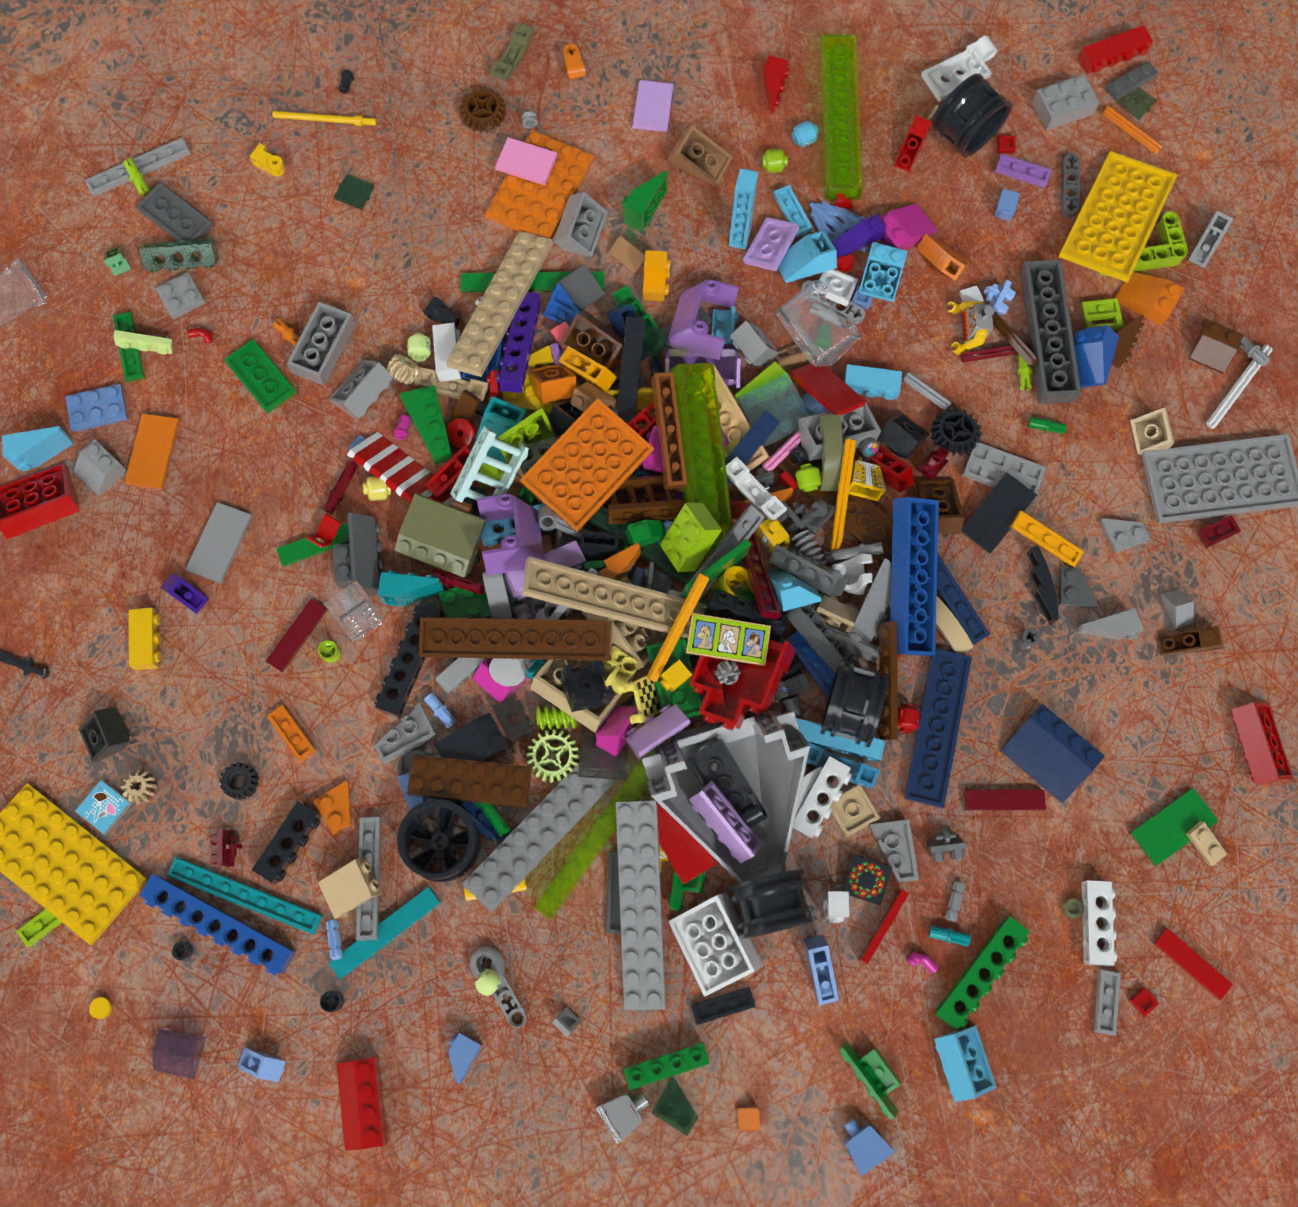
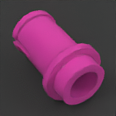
(401, 431)

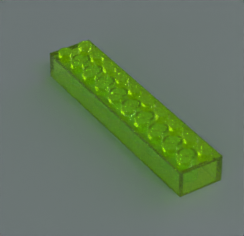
(840, 117)
(703, 442)

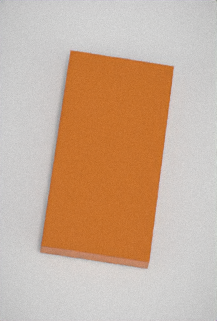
(152, 451)

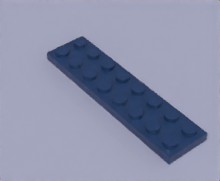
(938, 728)

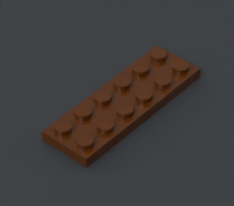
(470, 781)

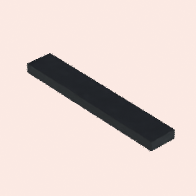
(630, 368)

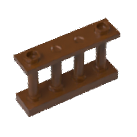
(642, 511)

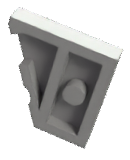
(1124, 534)

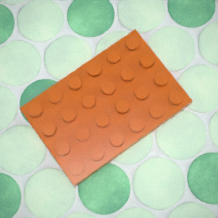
(535, 206)
(587, 465)

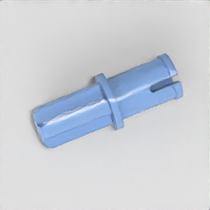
(440, 710)

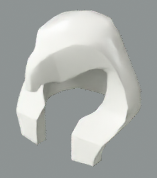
(855, 571)

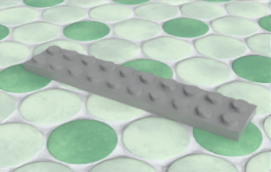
(535, 838)
(640, 905)

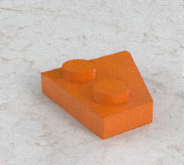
(335, 807)

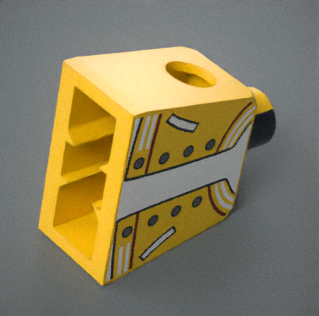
(866, 480)
(772, 533)

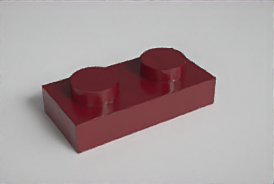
(1218, 531)

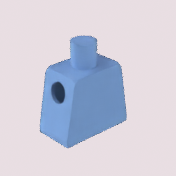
(865, 1147)

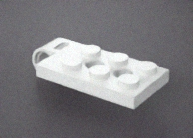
(968, 62)

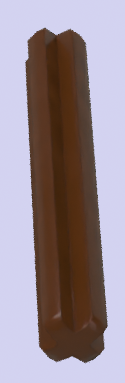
(1014, 339)

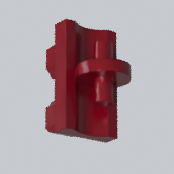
(934, 463)
(226, 848)

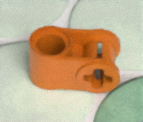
(573, 62)

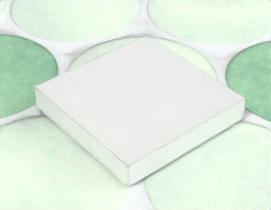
(839, 286)

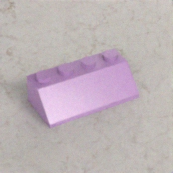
(726, 822)

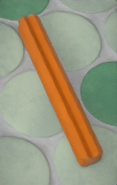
(1132, 129)

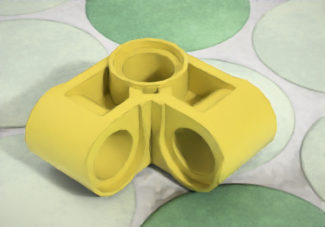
(617, 666)

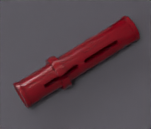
(336, 494)
(450, 579)

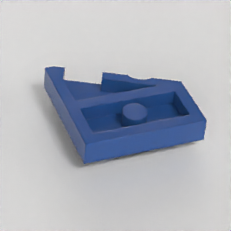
(561, 307)

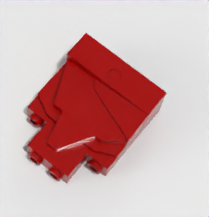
(753, 689)

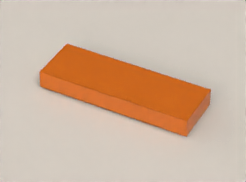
(291, 733)

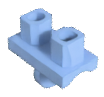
(997, 294)

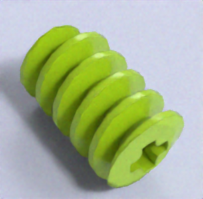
(553, 717)

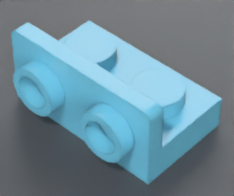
(723, 324)

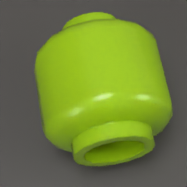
(774, 160)
(808, 478)

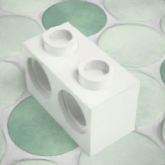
(836, 906)

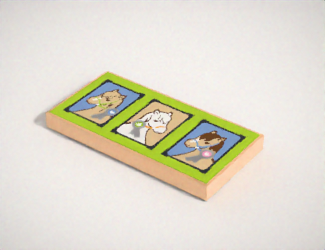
(728, 639)

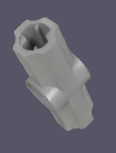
(857, 646)

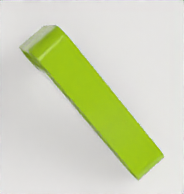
(1168, 247)

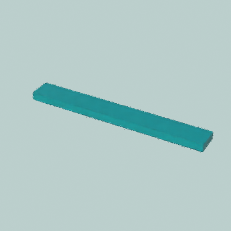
(245, 896)

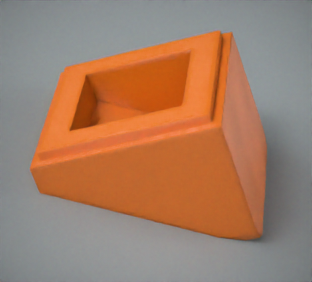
(748, 1118)

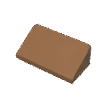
(627, 255)
(790, 357)

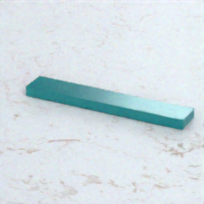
(387, 932)

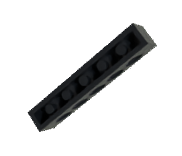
(395, 706)

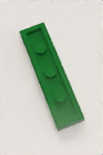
(130, 357)
(305, 549)

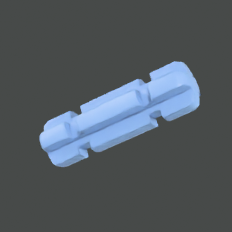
(334, 939)

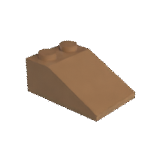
(700, 156)

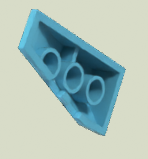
(791, 591)

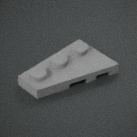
(406, 736)
(898, 848)

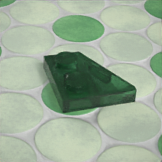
(675, 1108)

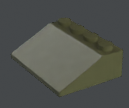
(440, 535)

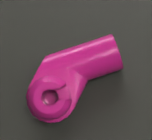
(916, 958)

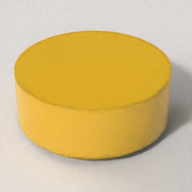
(100, 1008)

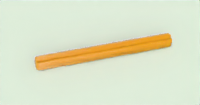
(843, 493)
(678, 627)

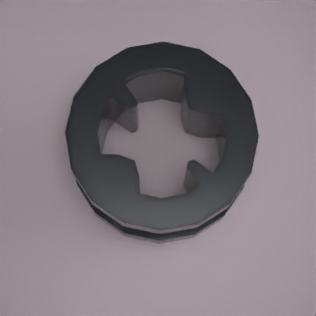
(798, 456)
(188, 947)

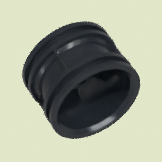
(971, 115)
(855, 703)
(413, 828)
(772, 903)

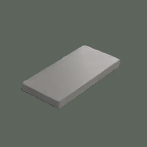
(219, 543)

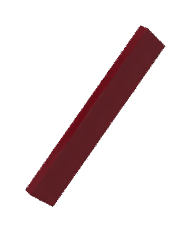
(760, 581)

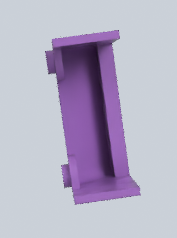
(690, 333)
(728, 365)
(514, 547)

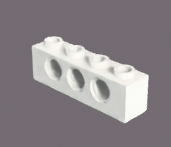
(831, 768)
(1091, 931)

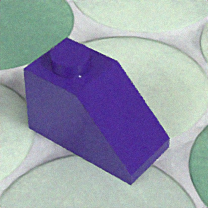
(184, 593)

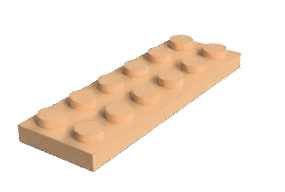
(734, 422)

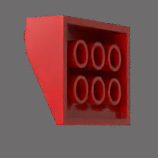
(37, 500)

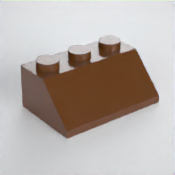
(594, 340)

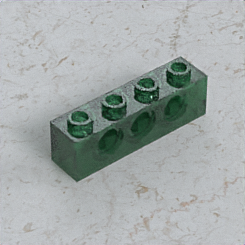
(151, 261)

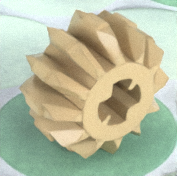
(403, 369)
(132, 785)

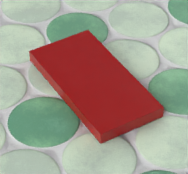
(828, 389)
(681, 848)

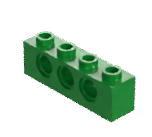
(666, 1066)

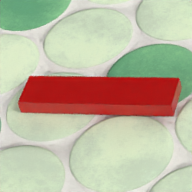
(883, 926)
(1192, 964)

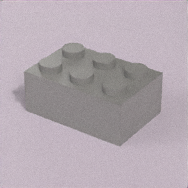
(1065, 102)

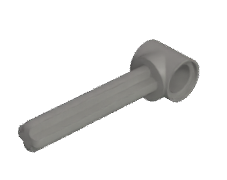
(555, 522)

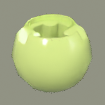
(487, 982)

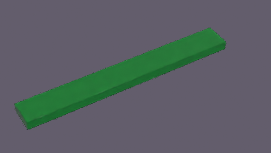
(543, 281)

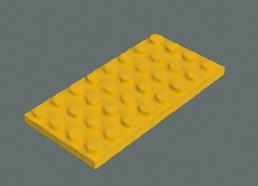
(1118, 216)
(64, 865)

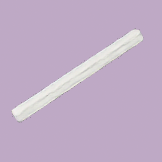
(1236, 390)

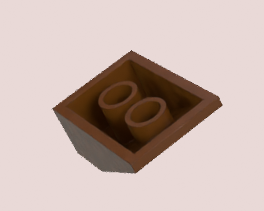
(950, 509)

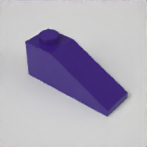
(859, 236)

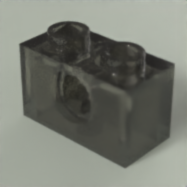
(504, 712)

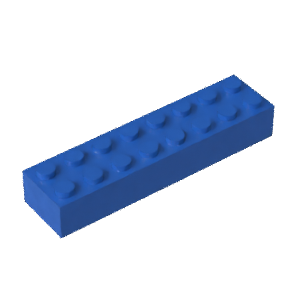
(914, 574)

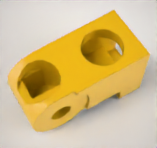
(270, 163)

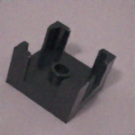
(585, 687)

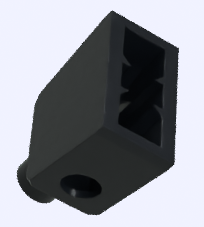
(598, 545)

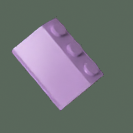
(656, 730)

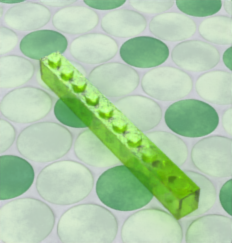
(591, 845)

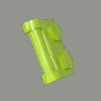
(1100, 311)

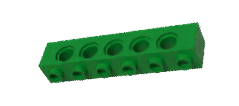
(1018, 936)

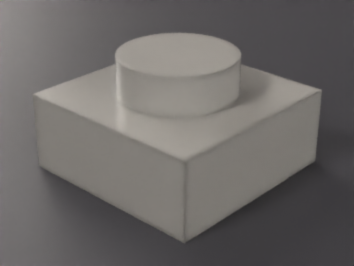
(566, 1022)

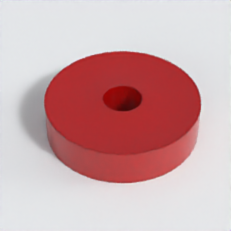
(454, 433)

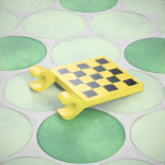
(646, 698)

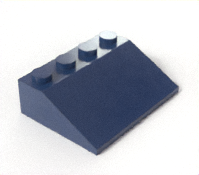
(1052, 753)

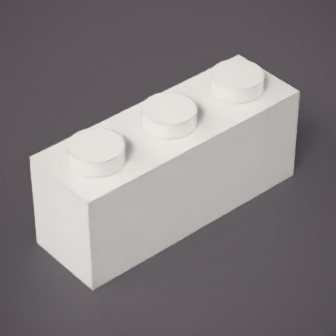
(445, 339)

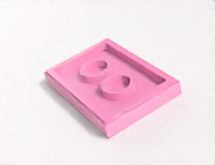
(526, 161)

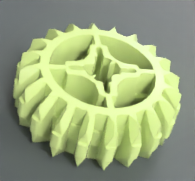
(560, 752)

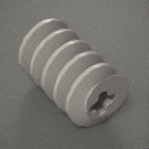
(807, 546)

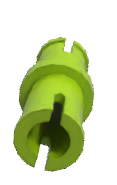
(136, 177)
(1025, 374)

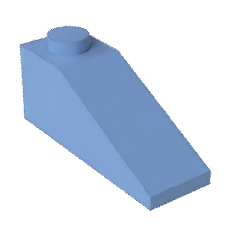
(821, 969)

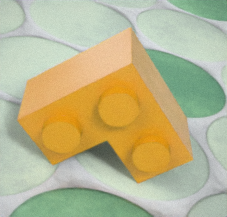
(655, 275)

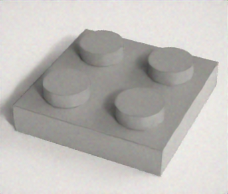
(180, 295)

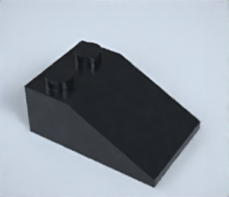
(474, 741)

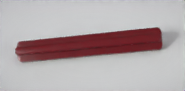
(991, 352)

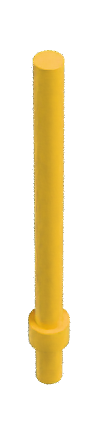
(358, 120)

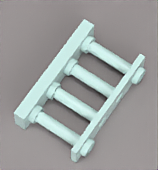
(479, 456)

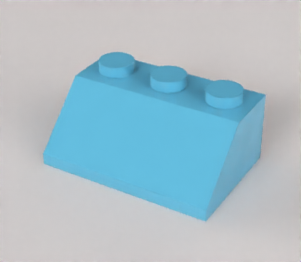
(965, 1064)

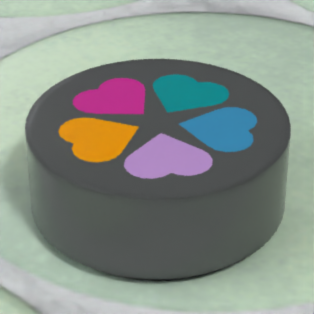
(869, 447)

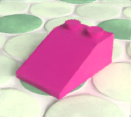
(906, 227)

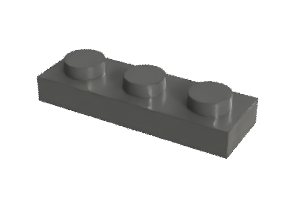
(1131, 80)

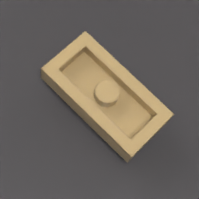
(1206, 843)

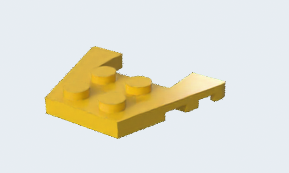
(527, 399)

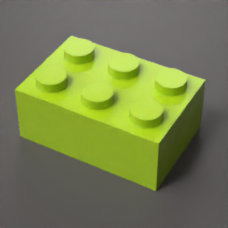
(690, 537)

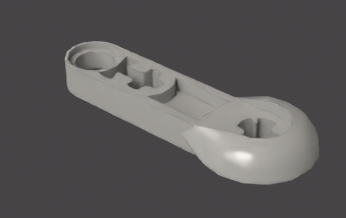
(504, 987)

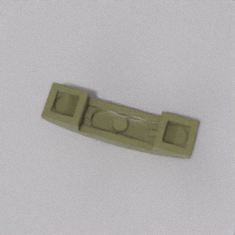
(514, 52)
(831, 452)

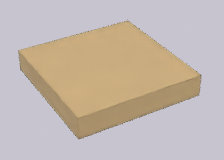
(853, 811)

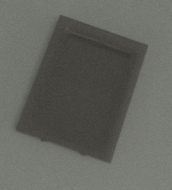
(599, 763)

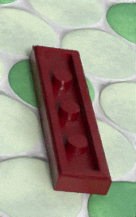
(296, 635)
(1004, 800)

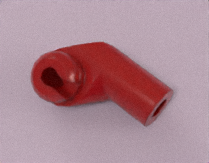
(201, 332)

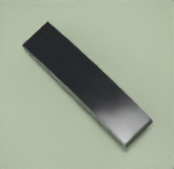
(1045, 590)

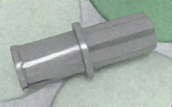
(1253, 351)

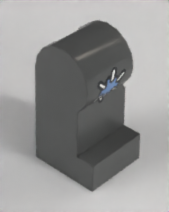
(792, 688)

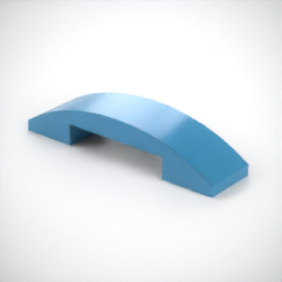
(861, 773)

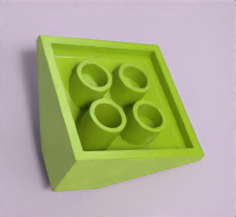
(530, 430)

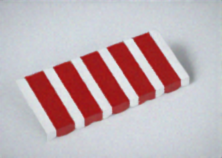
(395, 468)

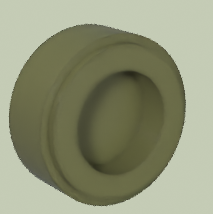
(1072, 908)

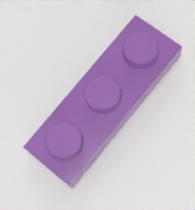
(1023, 170)

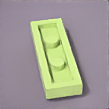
(143, 342)

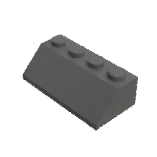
(365, 552)

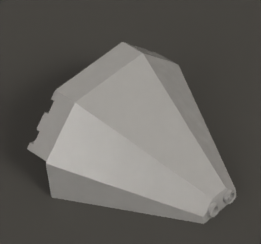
(772, 760)

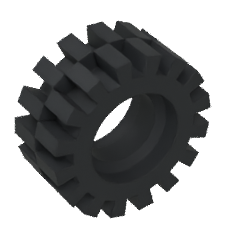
(231, 772)

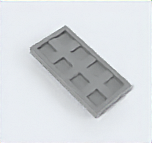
(989, 465)

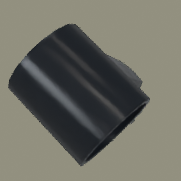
(438, 311)

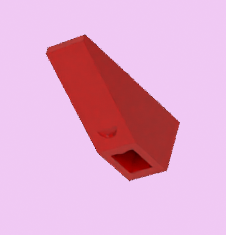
(773, 78)
(913, 143)

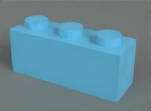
(873, 381)

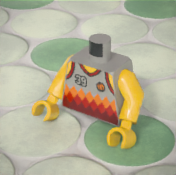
(975, 321)

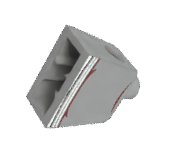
(622, 1115)

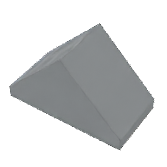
(1179, 608)

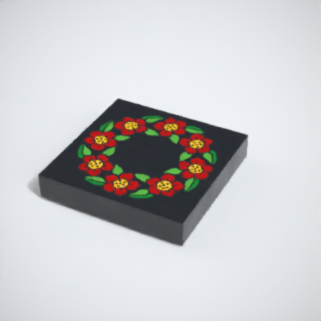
(867, 879)

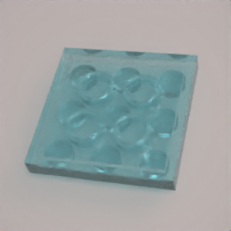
(781, 401)

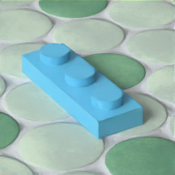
(792, 210)

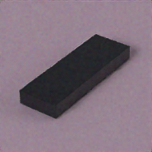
(723, 1005)

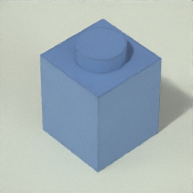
(1007, 204)

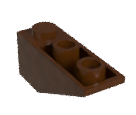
(1126, 341)
(1191, 641)

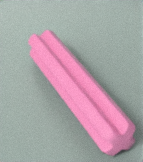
(782, 452)

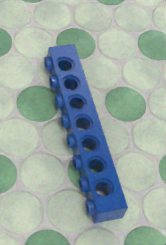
(157, 886)

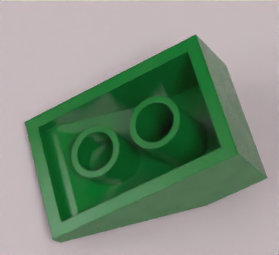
(644, 201)

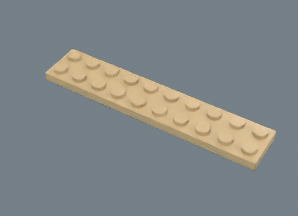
(499, 304)
(603, 596)

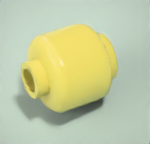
(376, 489)

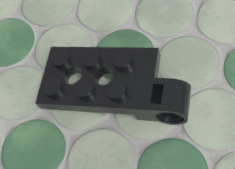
(740, 792)

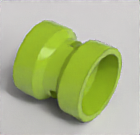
(329, 648)

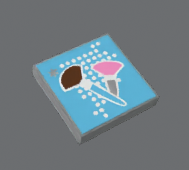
(103, 807)

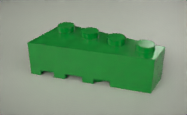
(426, 413)

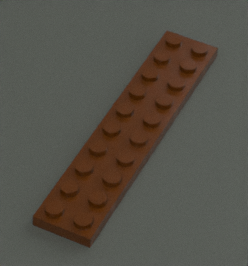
(862, 519)
(516, 639)

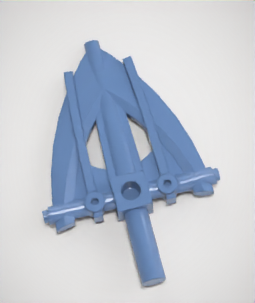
(826, 213)

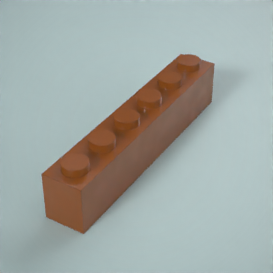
(669, 431)

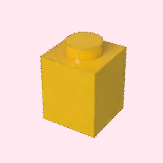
(674, 676)

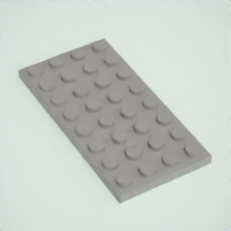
(1222, 478)

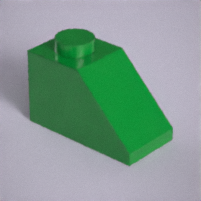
(645, 532)

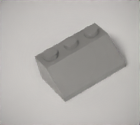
(580, 225)
(361, 388)

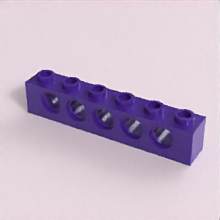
(519, 345)

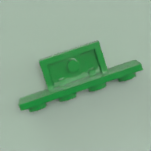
(676, 897)
(875, 1074)

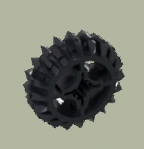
(945, 427)

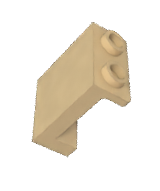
(350, 887)

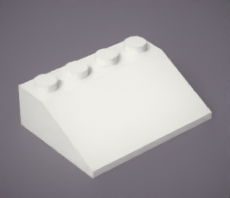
(714, 944)

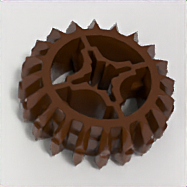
(483, 104)

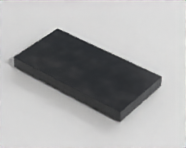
(997, 512)

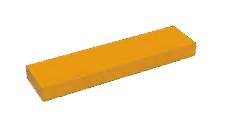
(1046, 539)

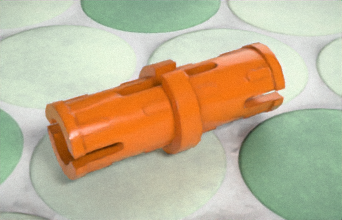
(288, 333)

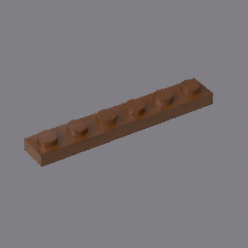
(888, 664)

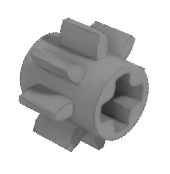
(727, 672)

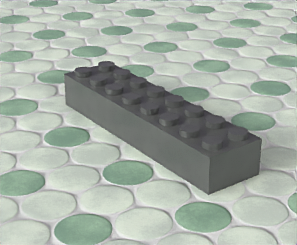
(1050, 331)

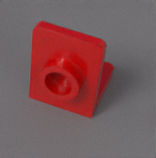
(326, 531)

